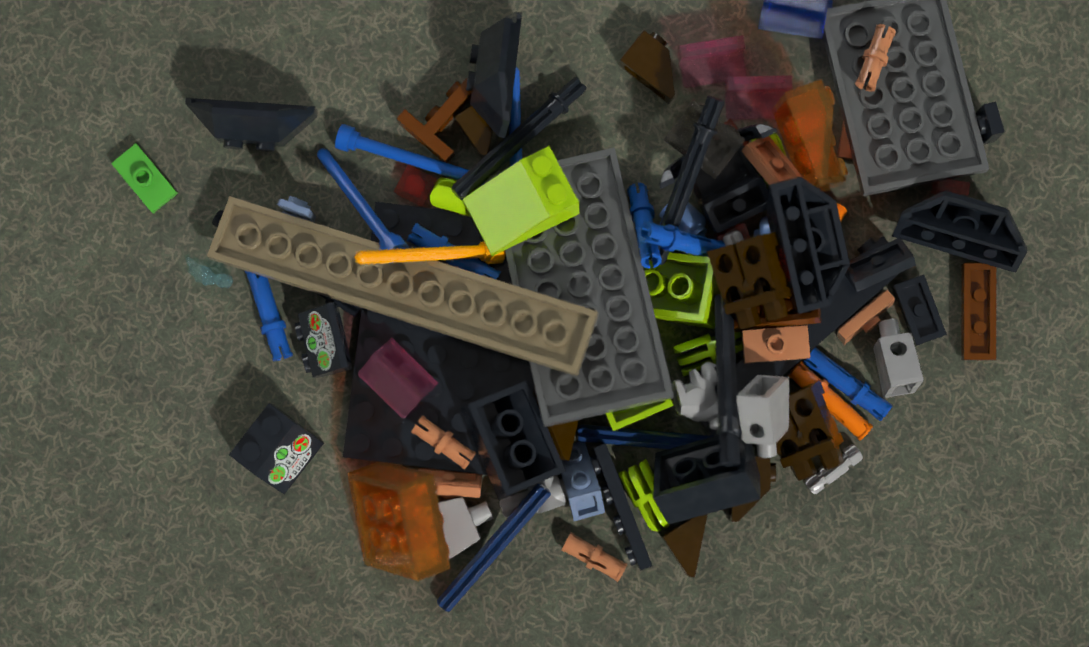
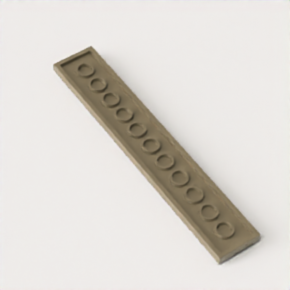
(414, 292)

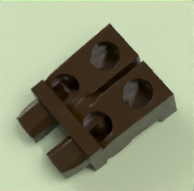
(751, 277)
(809, 433)

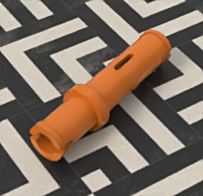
(836, 405)

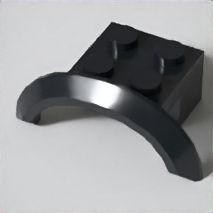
(735, 192)

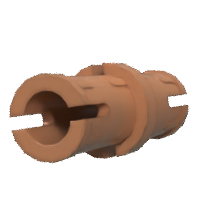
(875, 57)
(443, 442)
(594, 557)

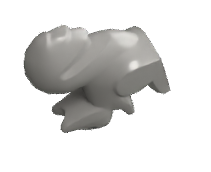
(699, 398)

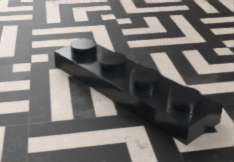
(624, 520)

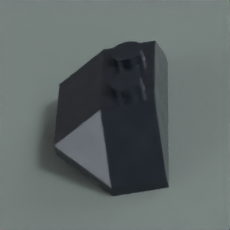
(495, 72)
(252, 122)
(964, 229)
(809, 242)

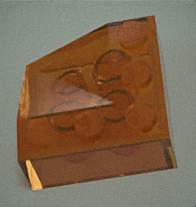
(806, 129)
(399, 520)

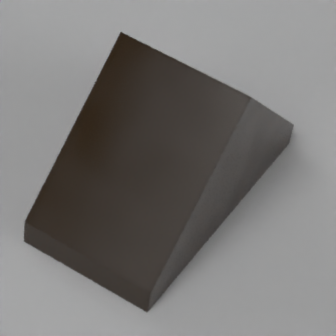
(475, 130)
(685, 543)

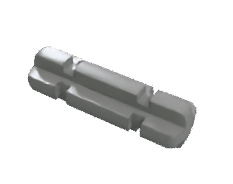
(816, 482)

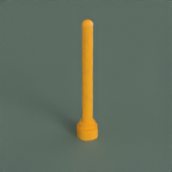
(429, 254)

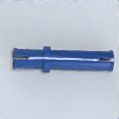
(643, 211)
(672, 239)
(432, 240)
(272, 324)
(848, 384)

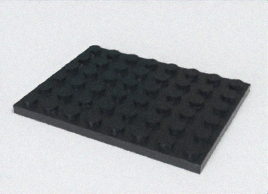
(460, 367)

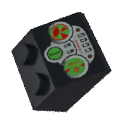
(324, 341)
(276, 448)

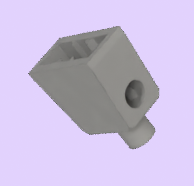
(899, 373)
(764, 412)
(461, 523)

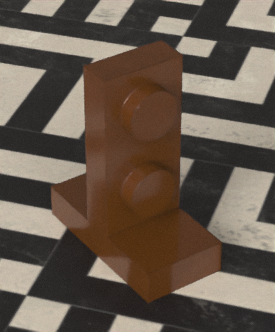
(437, 120)

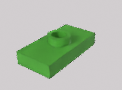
(144, 178)

